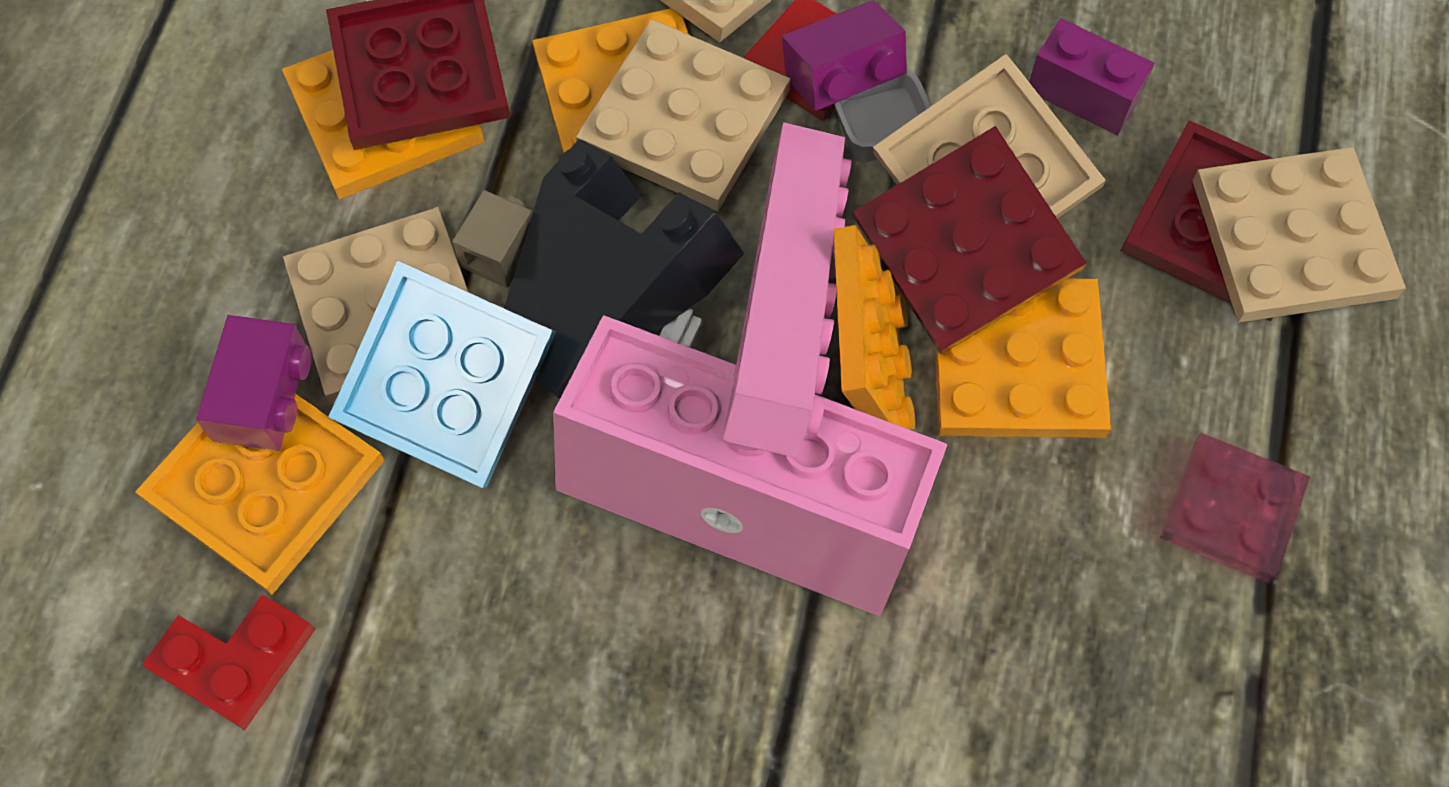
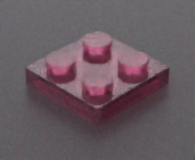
(1235, 508)

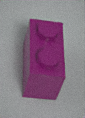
(845, 54)
(1090, 76)
(254, 383)

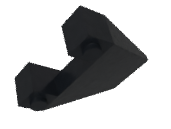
(591, 265)

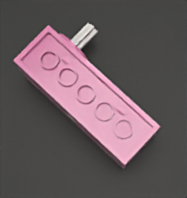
(646, 442)

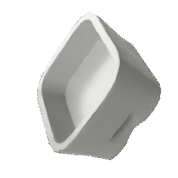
(879, 112)

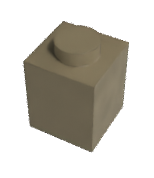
(493, 237)

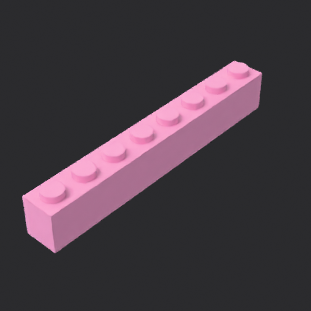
(790, 296)

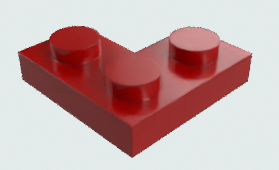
(234, 675)

